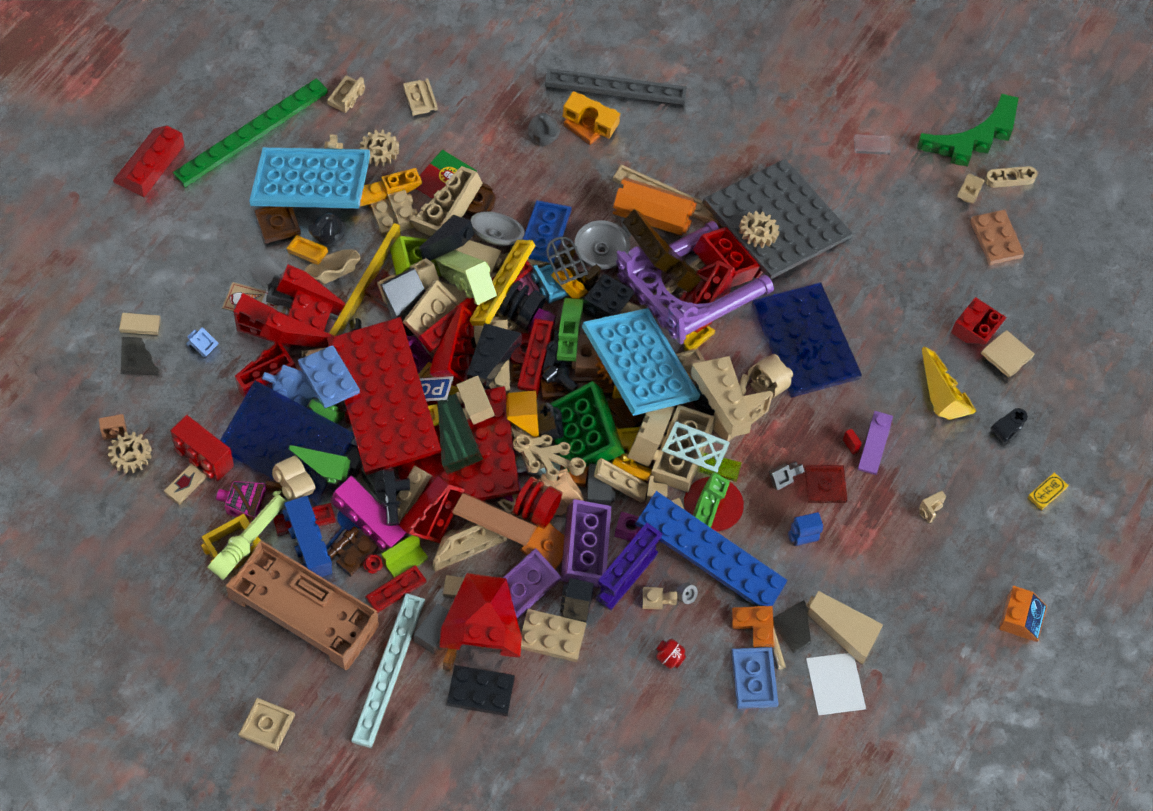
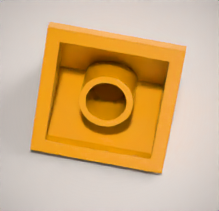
(523, 411)

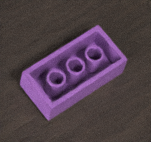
(586, 541)

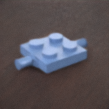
(291, 384)

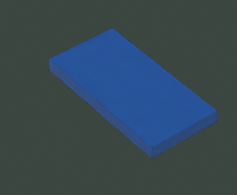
(544, 225)

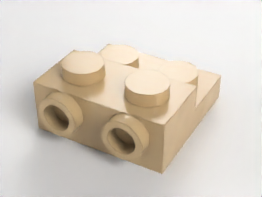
(394, 210)

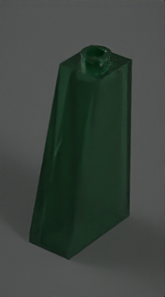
(456, 437)

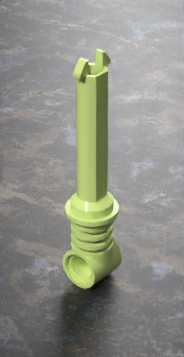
(240, 545)

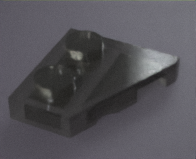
(136, 358)
(794, 626)

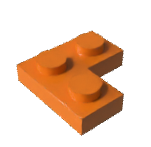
(758, 618)

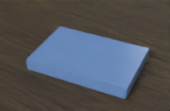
(754, 677)

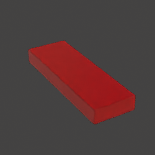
(323, 514)
(395, 589)

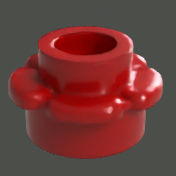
(373, 558)

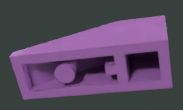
(875, 442)

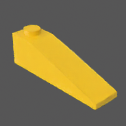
(943, 393)

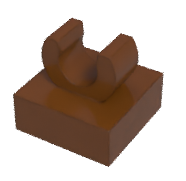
(515, 371)

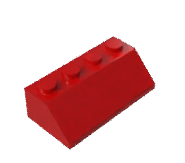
(150, 160)

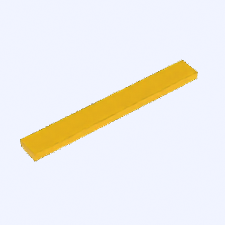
(368, 276)

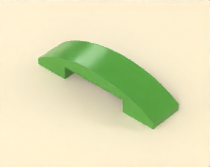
(710, 497)

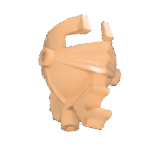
(567, 486)

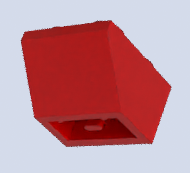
(977, 323)

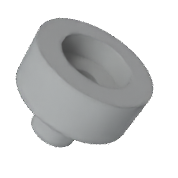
(687, 593)

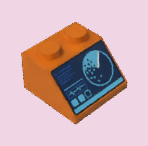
(1023, 614)

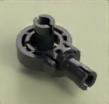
(386, 490)

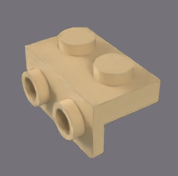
(346, 93)

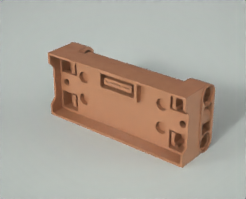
(304, 604)

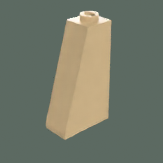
(845, 625)

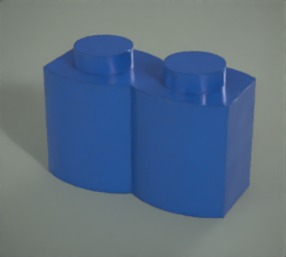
(806, 529)

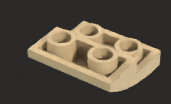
(1007, 353)

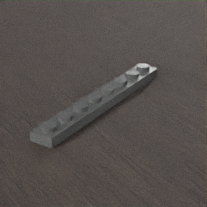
(615, 86)

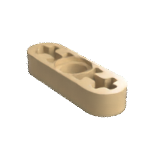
(1005, 181)

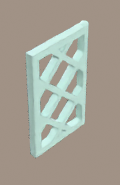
(692, 432)

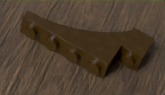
(660, 252)

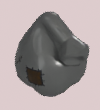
(543, 129)

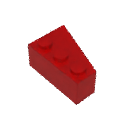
(269, 362)

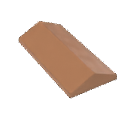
(494, 519)

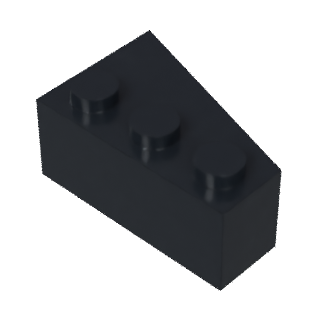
(492, 352)
(576, 599)

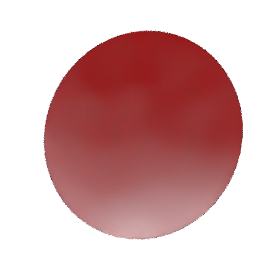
(728, 510)

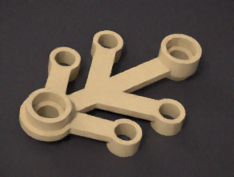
(527, 446)

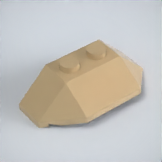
(464, 543)

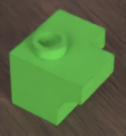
(332, 413)

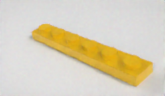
(503, 281)

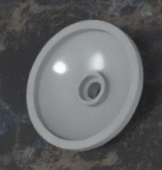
(497, 228)
(601, 236)

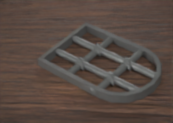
(557, 254)

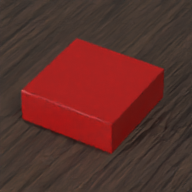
(852, 441)

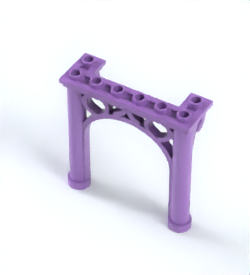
(679, 323)

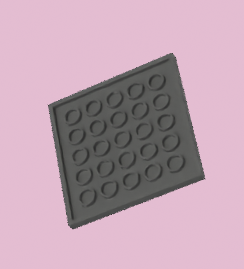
(803, 218)

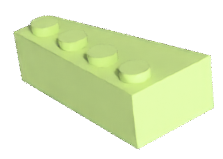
(468, 275)

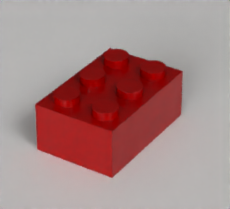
(726, 248)
(202, 448)

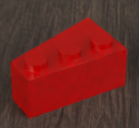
(250, 316)
(433, 510)

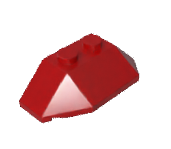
(714, 285)

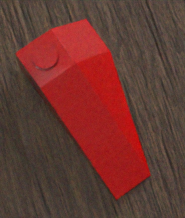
(455, 349)

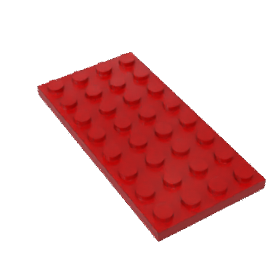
(391, 410)

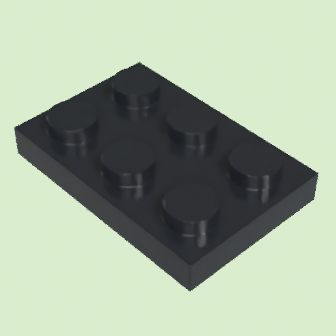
(480, 690)

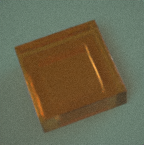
(449, 659)

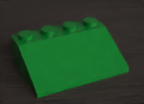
(588, 425)

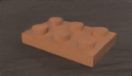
(997, 237)

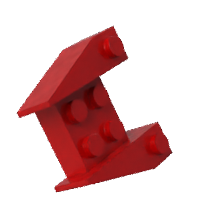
(307, 314)

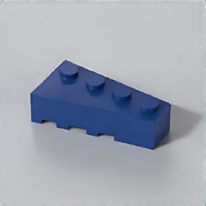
(307, 536)

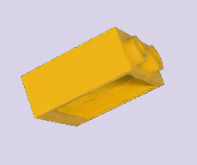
(218, 533)

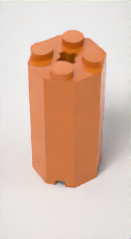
(658, 206)

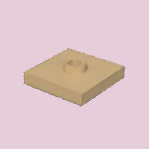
(266, 724)

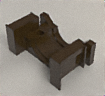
(588, 280)

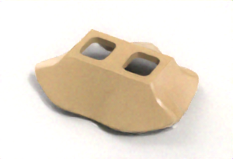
(334, 266)

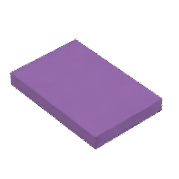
(530, 581)

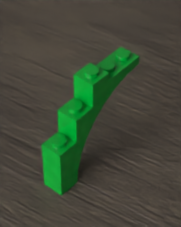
(960, 145)

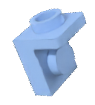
(202, 341)

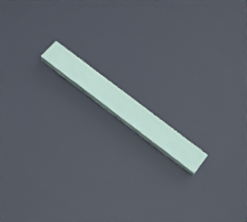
(388, 671)

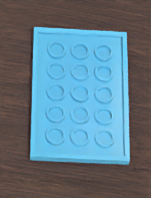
(310, 177)
(640, 361)

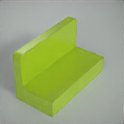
(404, 556)

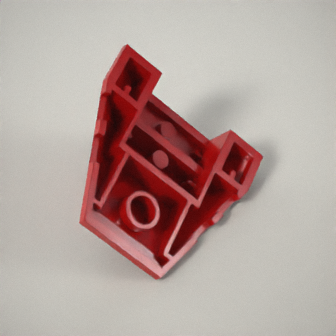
(482, 617)

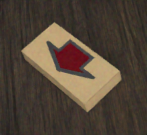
(185, 484)

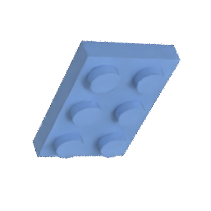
(328, 376)

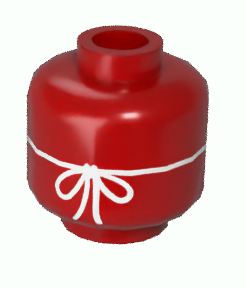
(670, 653)

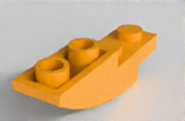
(389, 184)

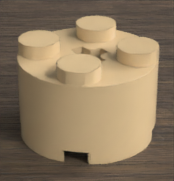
(770, 375)

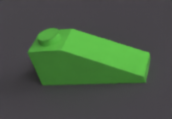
(329, 466)

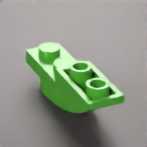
(569, 329)

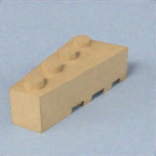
(651, 435)

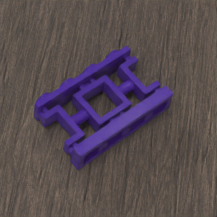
(628, 566)

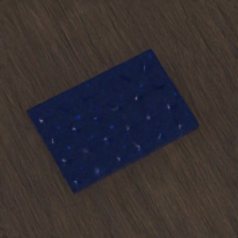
(784, 323)
(271, 423)

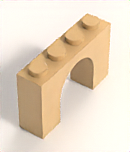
(482, 252)

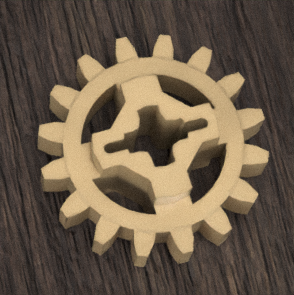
(380, 147)
(759, 229)
(129, 451)

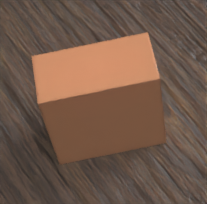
(113, 426)

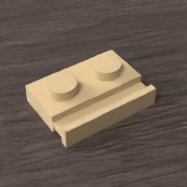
(420, 97)

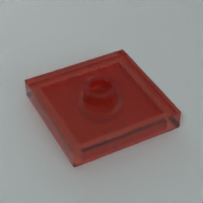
(826, 484)

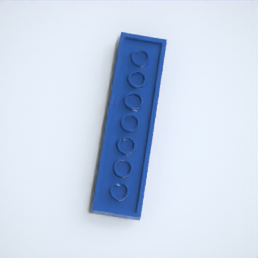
(712, 552)

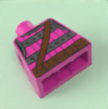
(243, 499)

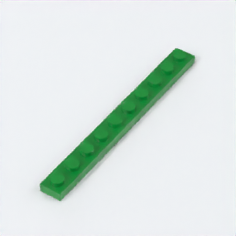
(250, 132)

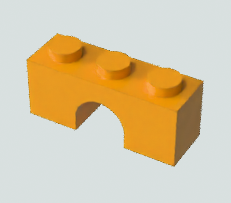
(580, 106)

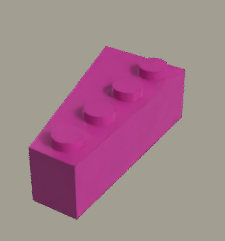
(366, 514)

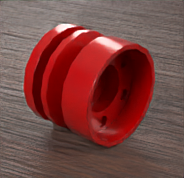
(533, 500)

